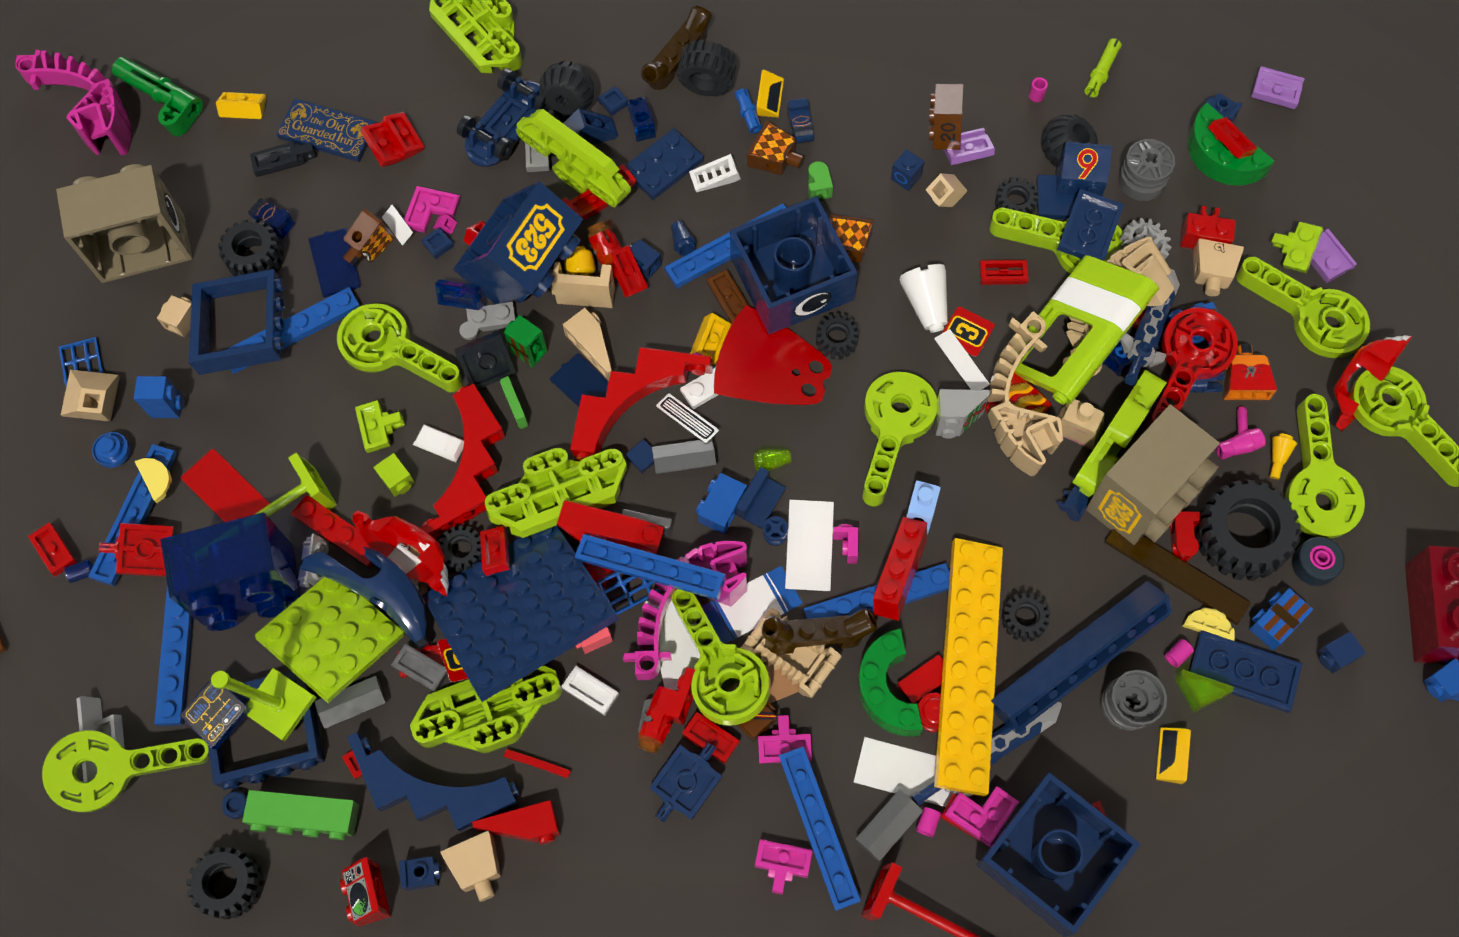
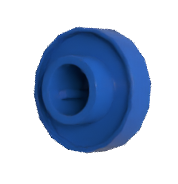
(111, 449)

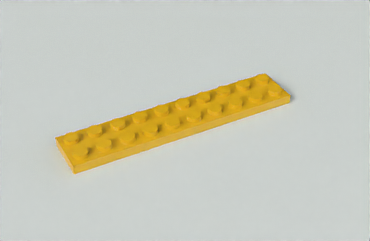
(969, 668)

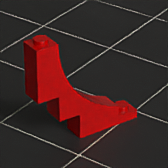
(653, 372)
(464, 496)

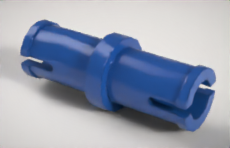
(748, 110)

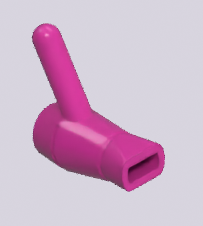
(1244, 442)

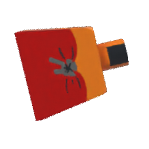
(1249, 377)

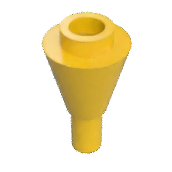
(1281, 450)

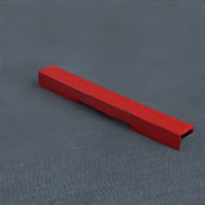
(537, 763)

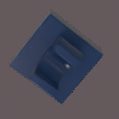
(1075, 503)

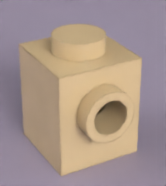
(946, 190)
(176, 315)

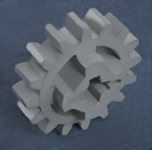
(1146, 230)

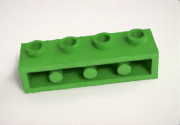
(300, 813)

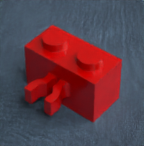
(1206, 228)

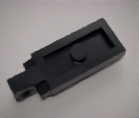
(281, 157)

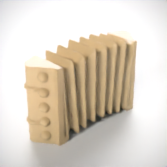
(805, 666)

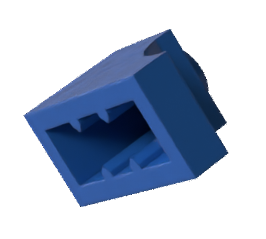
(1444, 682)

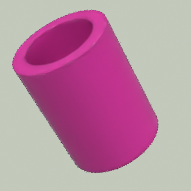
(1038, 89)
(1179, 653)
(928, 822)

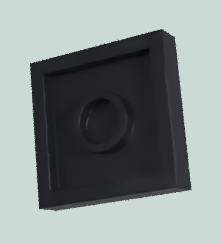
(485, 360)

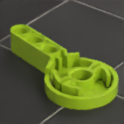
(1034, 234)
(1307, 310)
(389, 348)
(1404, 421)
(894, 427)
(1323, 478)
(718, 664)
(113, 766)

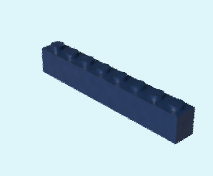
(1081, 656)

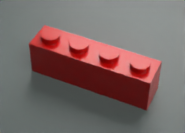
(900, 568)

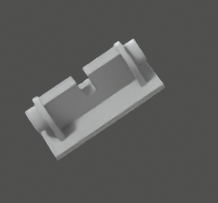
(310, 546)

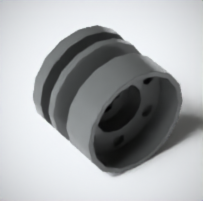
(1146, 169)
(1146, 695)

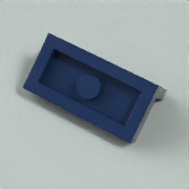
(759, 499)

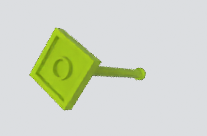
(310, 483)
(275, 704)

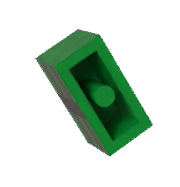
(525, 341)

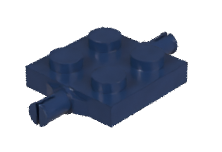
(686, 782)

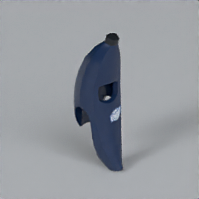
(389, 590)

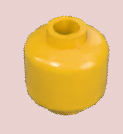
(580, 262)

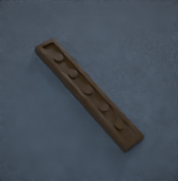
(1181, 576)

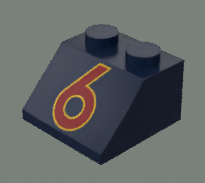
(1083, 168)

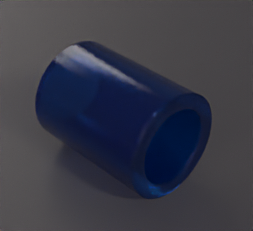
(78, 571)

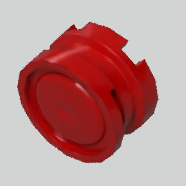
(929, 711)

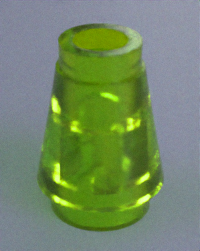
(771, 458)

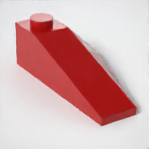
(609, 526)

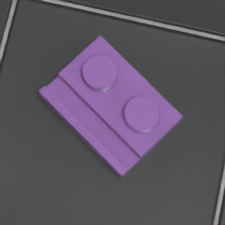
(1277, 87)
(974, 146)
(1331, 258)

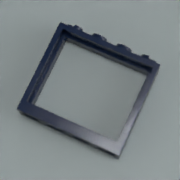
(203, 292)
(279, 767)

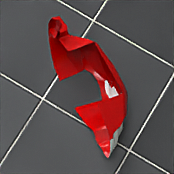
(1377, 359)
(387, 532)

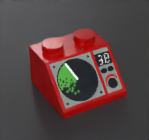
(365, 892)

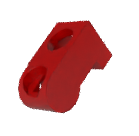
(1182, 535)

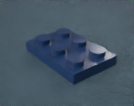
(664, 164)
(1090, 226)

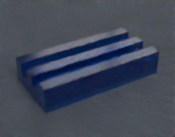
(458, 290)

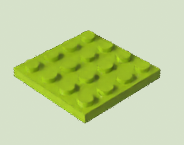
(329, 637)

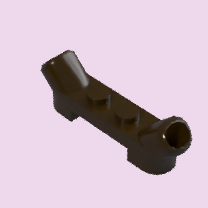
(661, 70)
(846, 630)

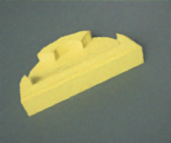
(155, 476)
(1210, 621)

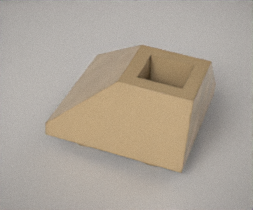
(90, 395)

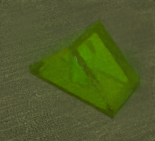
(1201, 690)

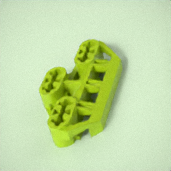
(492, 25)
(578, 161)
(1119, 432)
(551, 480)
(481, 717)

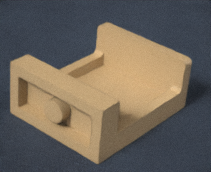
(584, 289)

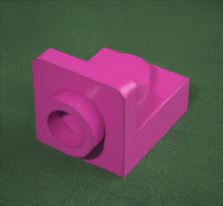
(850, 541)

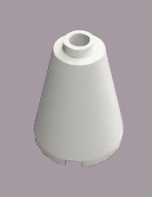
(927, 295)

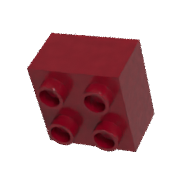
(1434, 604)

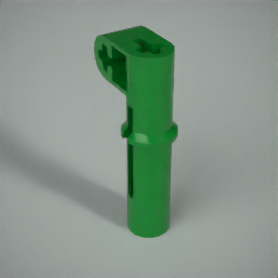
(162, 91)

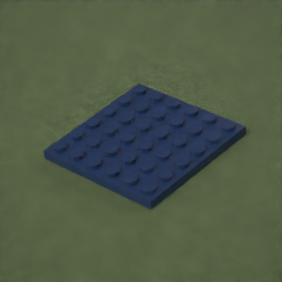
(520, 616)

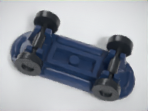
(495, 132)

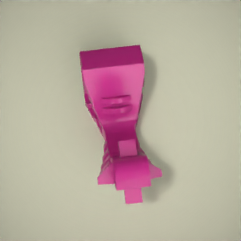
(97, 112)
(720, 557)

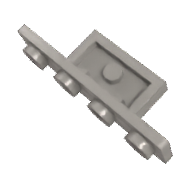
(91, 720)

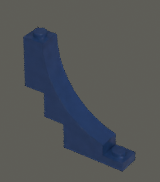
(392, 786)

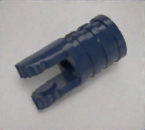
(1204, 386)

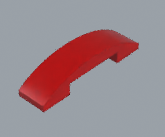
(589, 204)

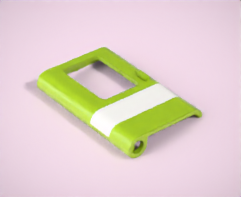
(1101, 297)

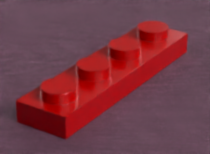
(332, 528)

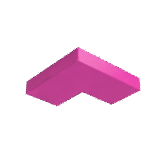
(429, 202)
(983, 821)

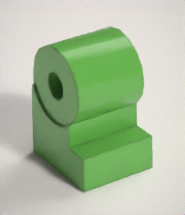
(819, 181)

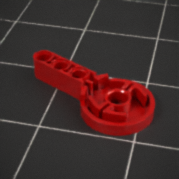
(1188, 360)

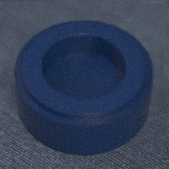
(234, 805)

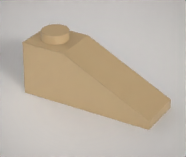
(587, 336)

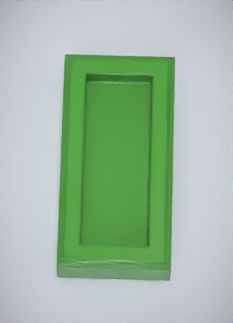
(513, 402)

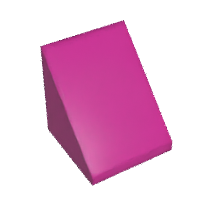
(445, 223)

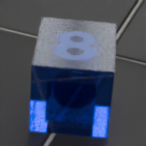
(1117, 360)

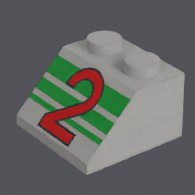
(958, 410)

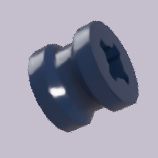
(772, 526)

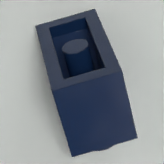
(592, 126)

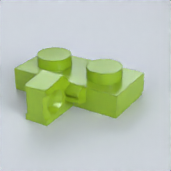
(1299, 246)
(376, 425)

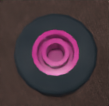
(1316, 570)

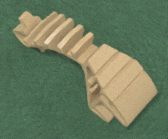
(1138, 257)
(1019, 430)

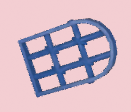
(75, 360)
(626, 594)

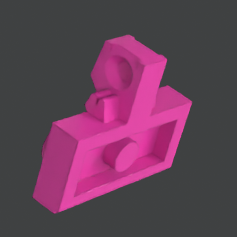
(781, 742)
(782, 862)

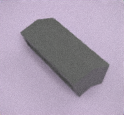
(683, 456)
(351, 702)
(889, 825)

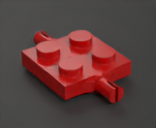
(139, 549)

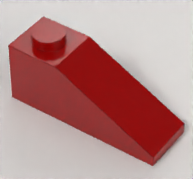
(527, 823)

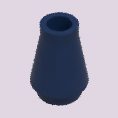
(682, 239)

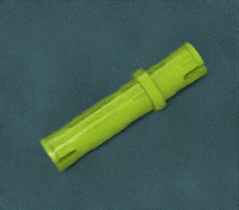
(1100, 74)

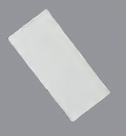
(397, 225)

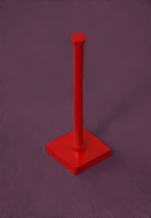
(884, 894)

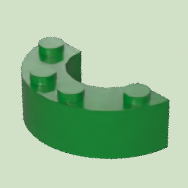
(1215, 158)
(874, 693)

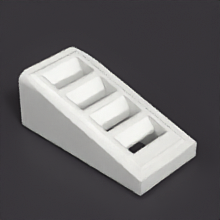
(719, 164)

